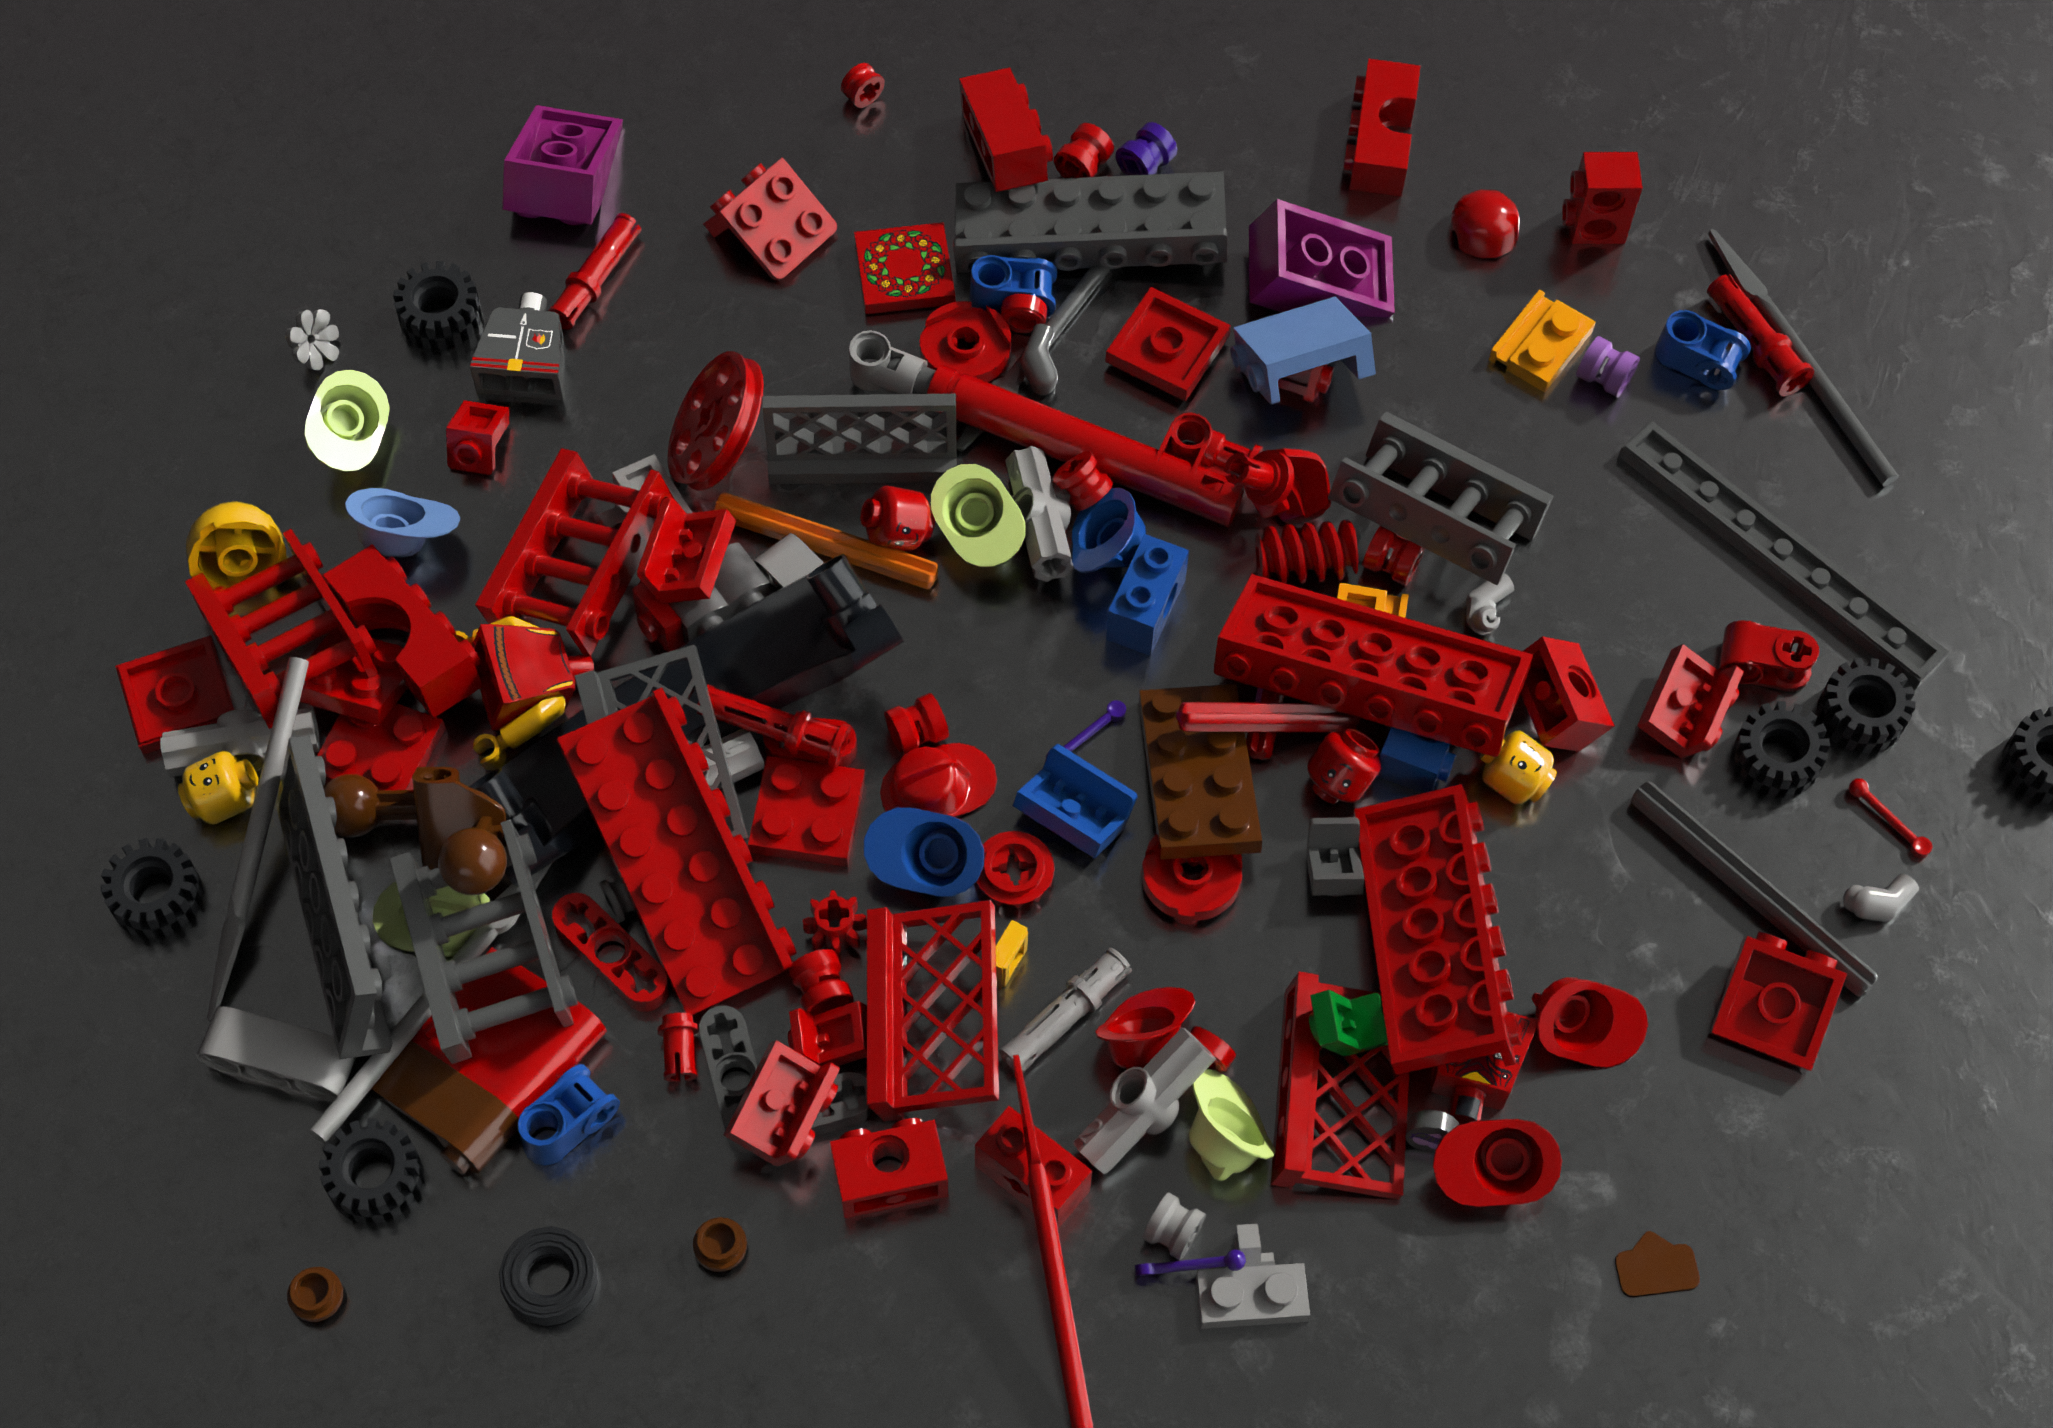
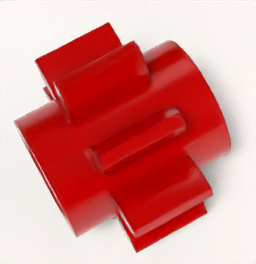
(833, 909)

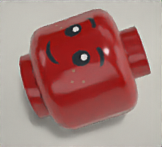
(897, 518)
(1344, 766)

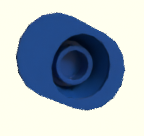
(1107, 533)
(924, 851)

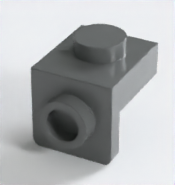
(1334, 857)

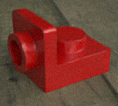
(473, 436)

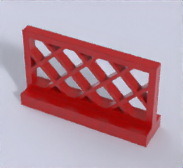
(888, 1016)
(1298, 1098)

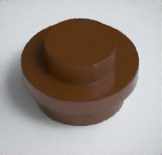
(719, 1244)
(315, 1294)

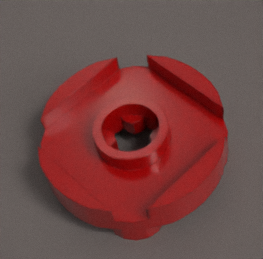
(960, 320)
(1190, 898)

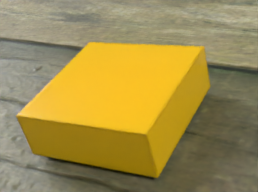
(1010, 952)

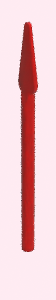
(1053, 1268)

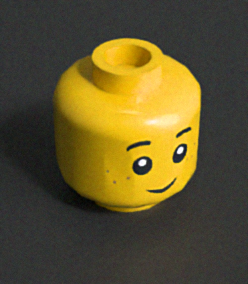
(1521, 769)
(218, 787)

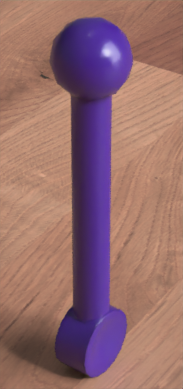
(1115, 712)
(1233, 1260)

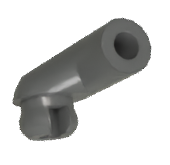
(1037, 361)

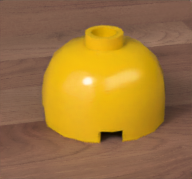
(233, 543)

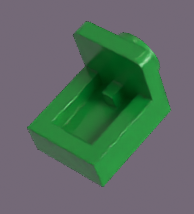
(1348, 1024)

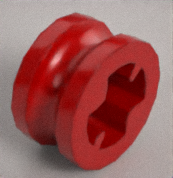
(862, 85)

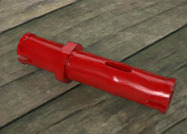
(585, 284)

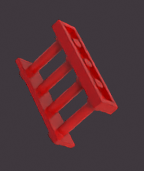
(539, 533)
(253, 659)

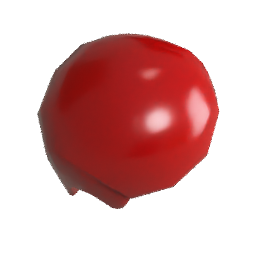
(1485, 223)

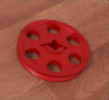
(715, 421)

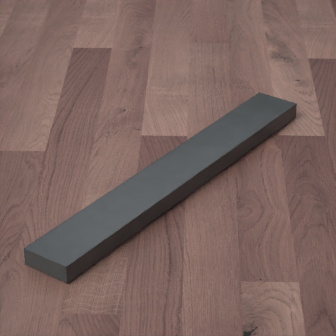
(1783, 554)

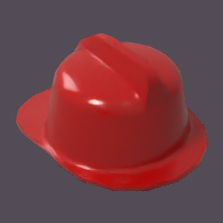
(940, 780)
(1589, 1022)
(1145, 1024)
(1497, 1162)

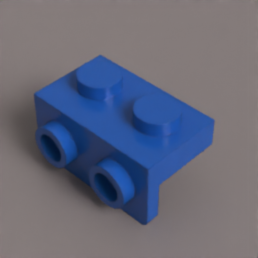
(1077, 801)

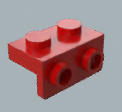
(685, 552)
(1689, 703)
(782, 1105)

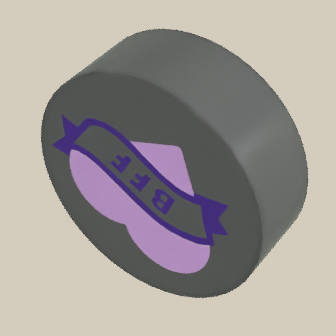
(1427, 1129)

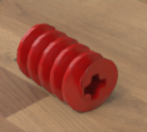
(1307, 551)

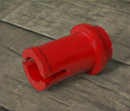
(678, 1046)

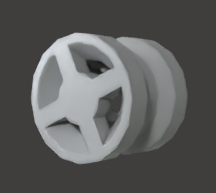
(1174, 1226)

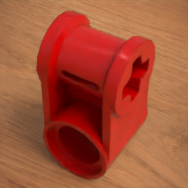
(1767, 655)

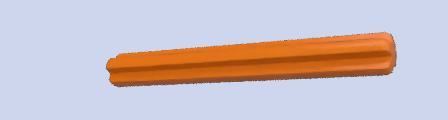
(830, 541)

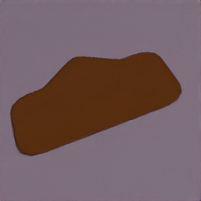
(1657, 1267)

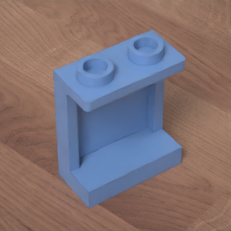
(1300, 342)

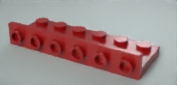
(1372, 664)
(677, 852)
(1435, 931)

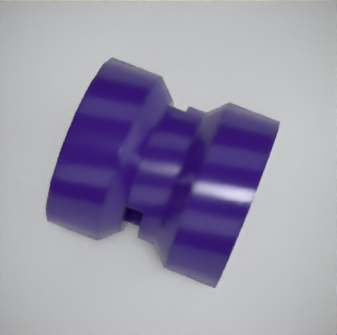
(1150, 149)

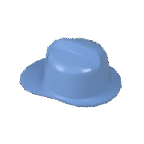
(397, 521)

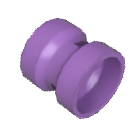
(1608, 366)

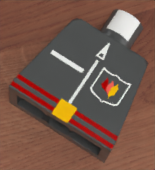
(521, 352)

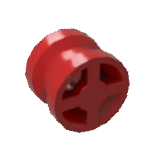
(1082, 481)

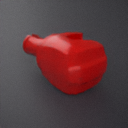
(1283, 483)

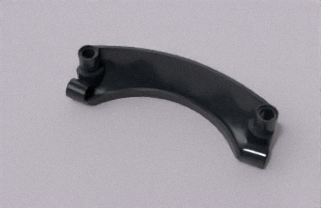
(766, 653)

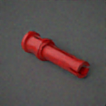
(1769, 348)
(795, 738)

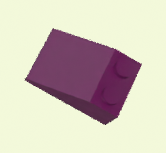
(560, 165)
(1313, 257)

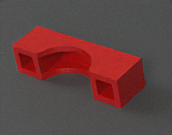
(433, 661)

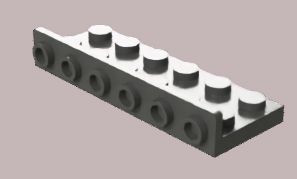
(1095, 221)
(330, 905)

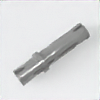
(1080, 997)

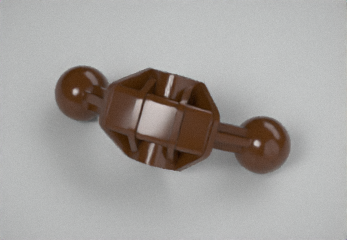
(454, 822)

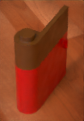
(479, 1100)

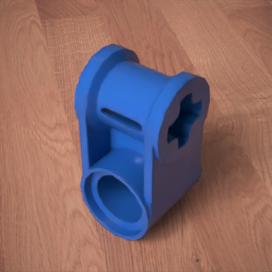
(1011, 277)
(1699, 347)
(570, 1106)

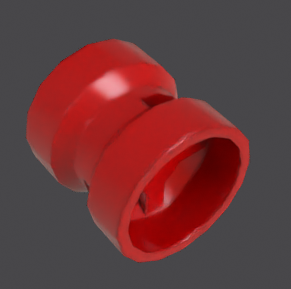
(1087, 150)
(1393, 555)
(916, 724)
(820, 981)

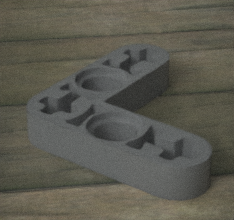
(841, 1115)

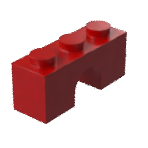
(1381, 155)

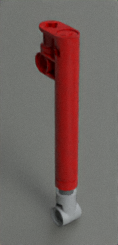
(1175, 474)

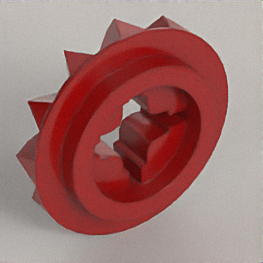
(1029, 854)

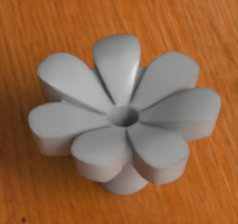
(313, 338)

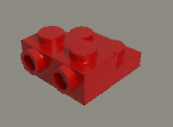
(1779, 1000)

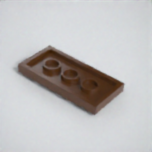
(1198, 778)

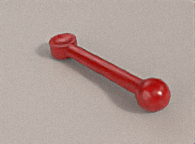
(1919, 847)

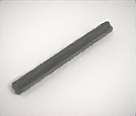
(1750, 885)

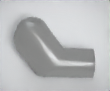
(1482, 605)
(1880, 903)

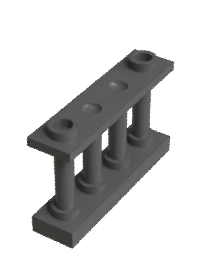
(1453, 474)
(445, 978)

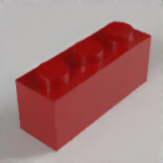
(1005, 129)

